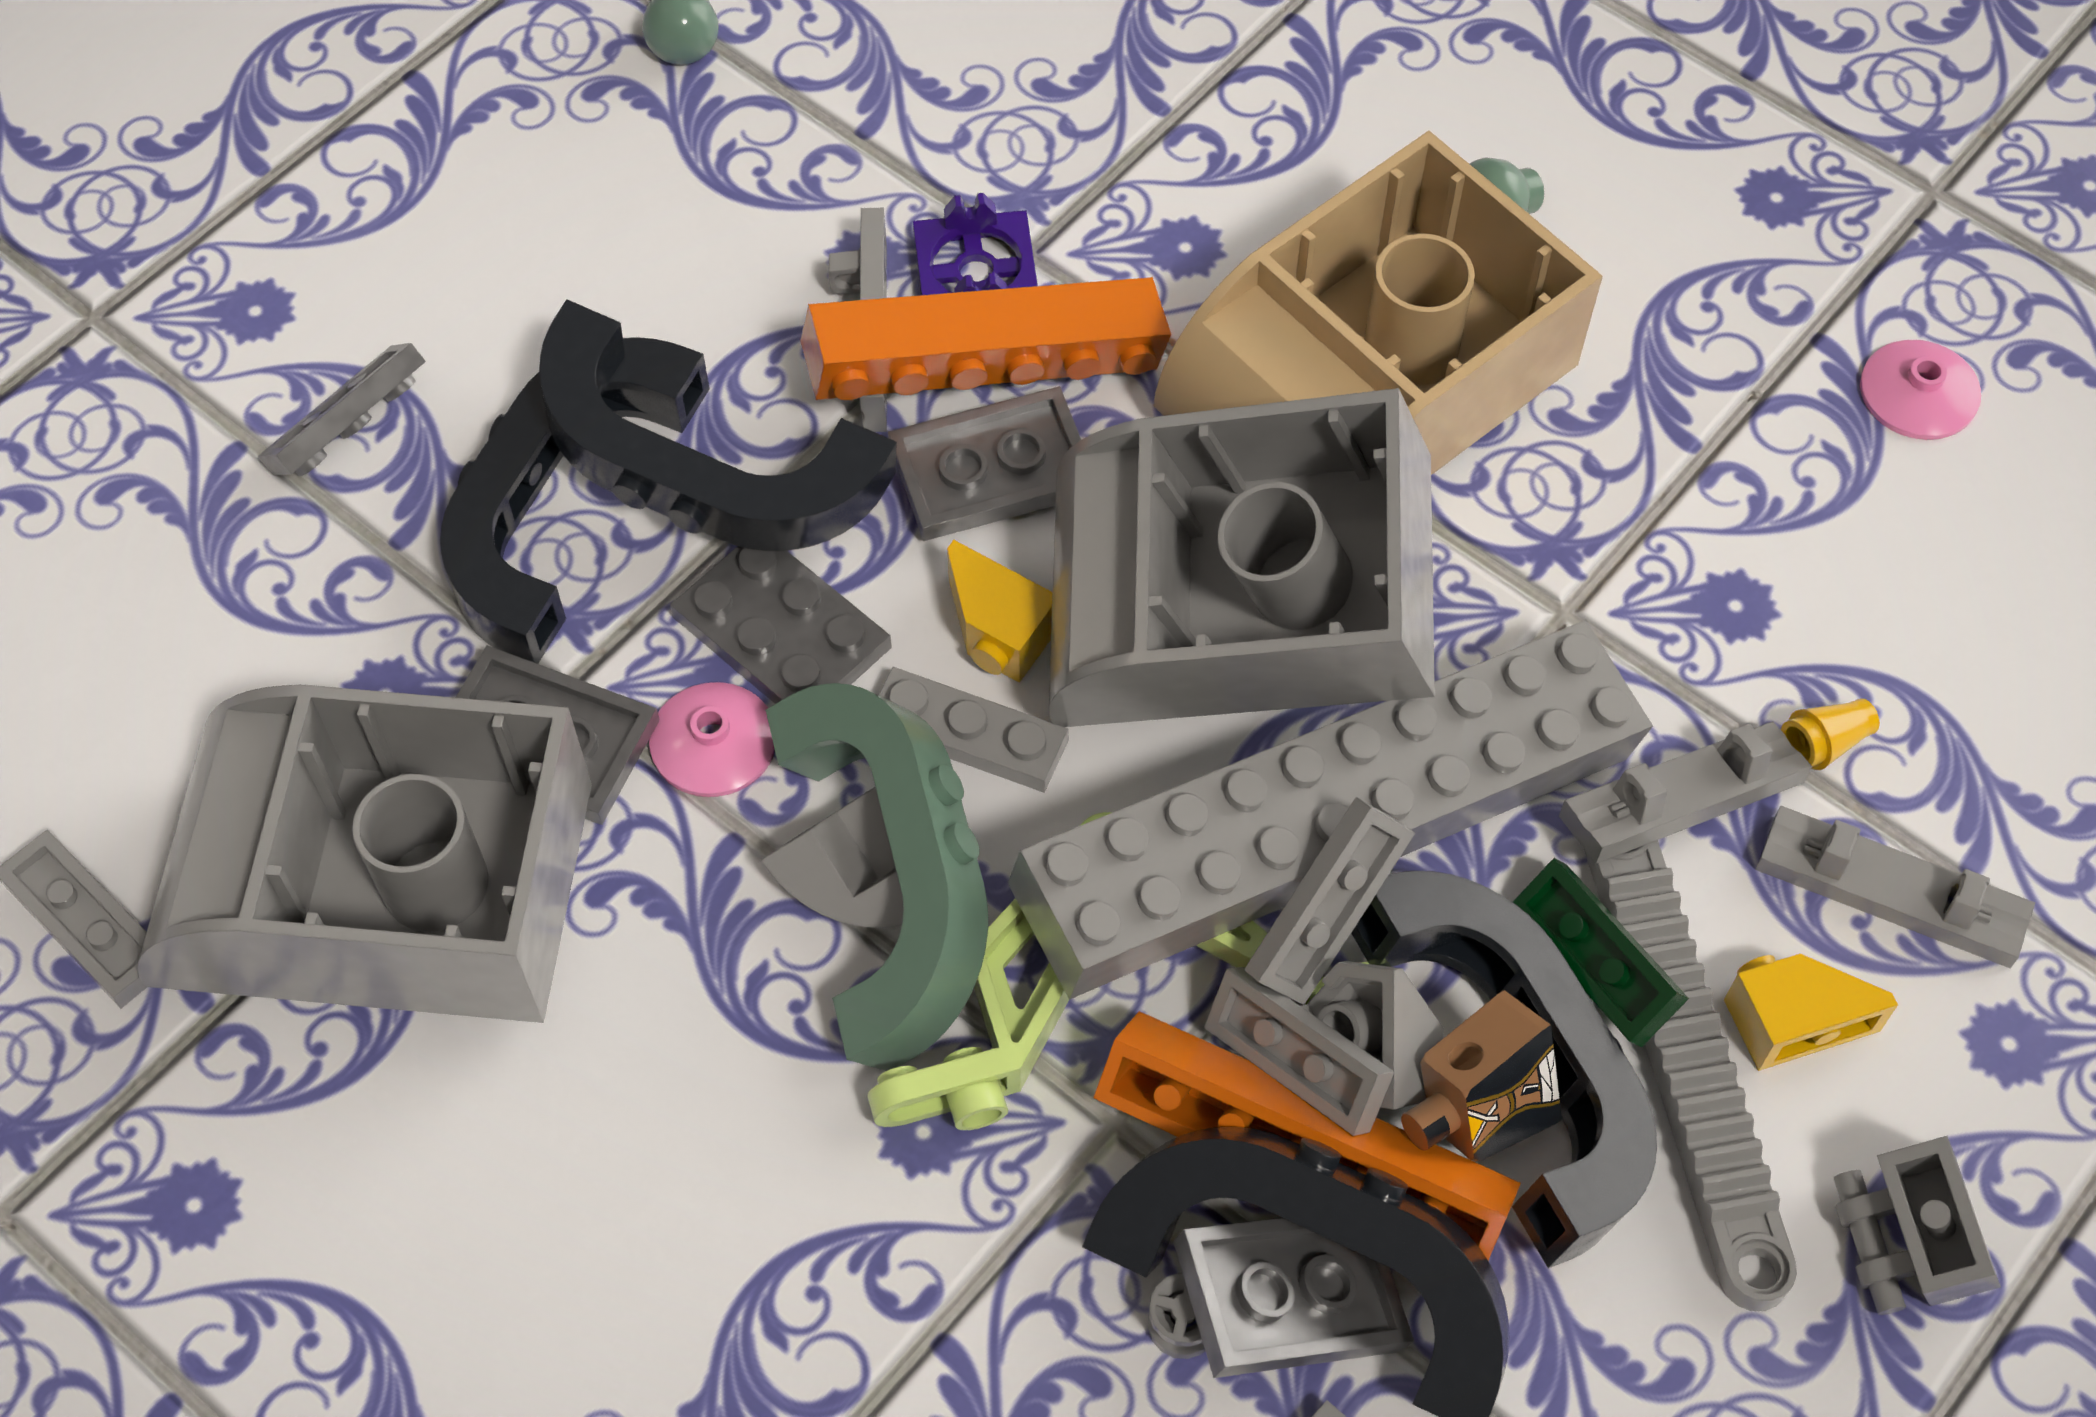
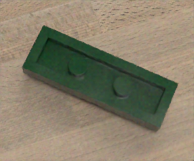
(1602, 953)

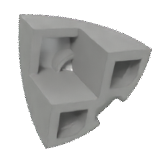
(843, 867)

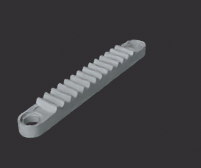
(1701, 1085)

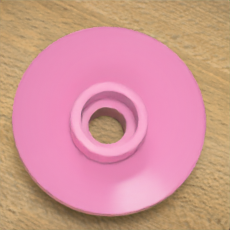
(1920, 389)
(715, 761)

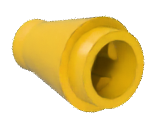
(1830, 731)

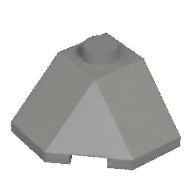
(1385, 1018)

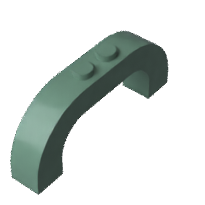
(934, 854)

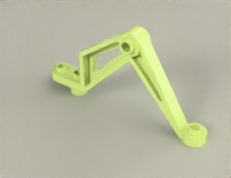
(975, 1081)

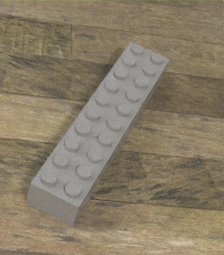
(1249, 832)

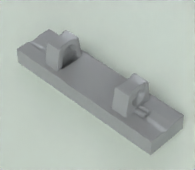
(865, 274)
(1684, 791)
(1896, 886)

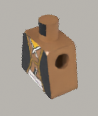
(1488, 1082)

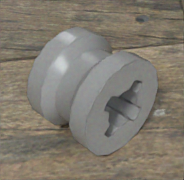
(1173, 1300)

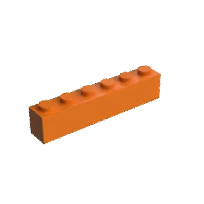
(983, 338)
(1195, 1086)

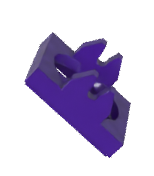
(971, 226)

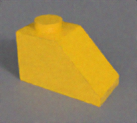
(999, 612)
(1802, 1008)

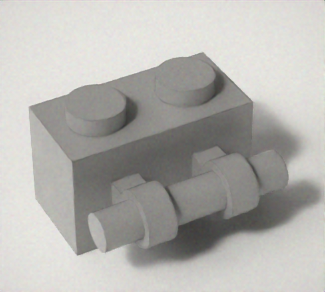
(1935, 1220)

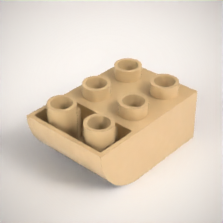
(1394, 284)

